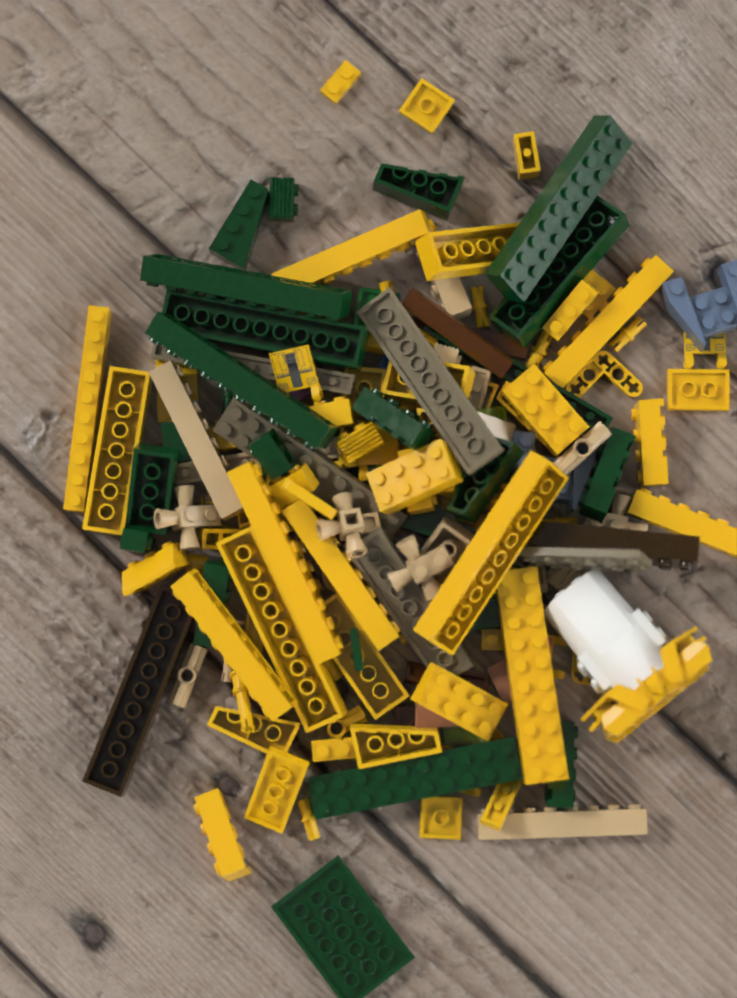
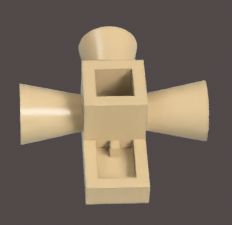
(187, 517)
(616, 517)
(349, 525)
(420, 567)

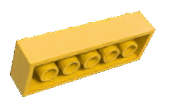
(462, 250)
(375, 684)

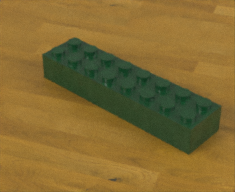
(580, 253)

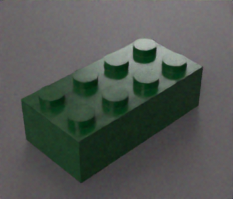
(151, 486)

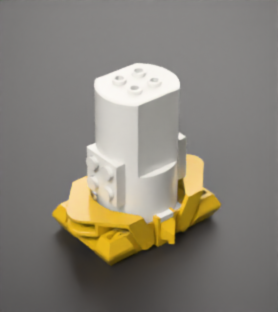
(623, 654)

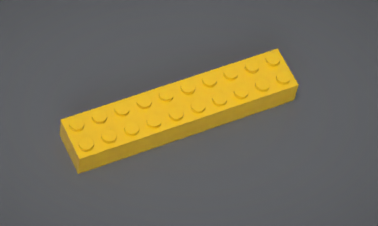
(491, 553)
(531, 677)
(309, 683)

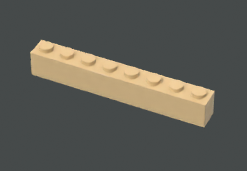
(196, 438)
(568, 822)

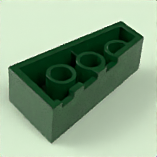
(419, 189)
(394, 420)
(605, 475)
(219, 580)
(562, 792)

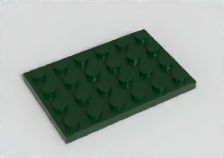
(342, 931)

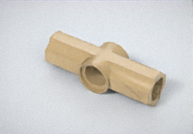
(592, 439)
(182, 688)

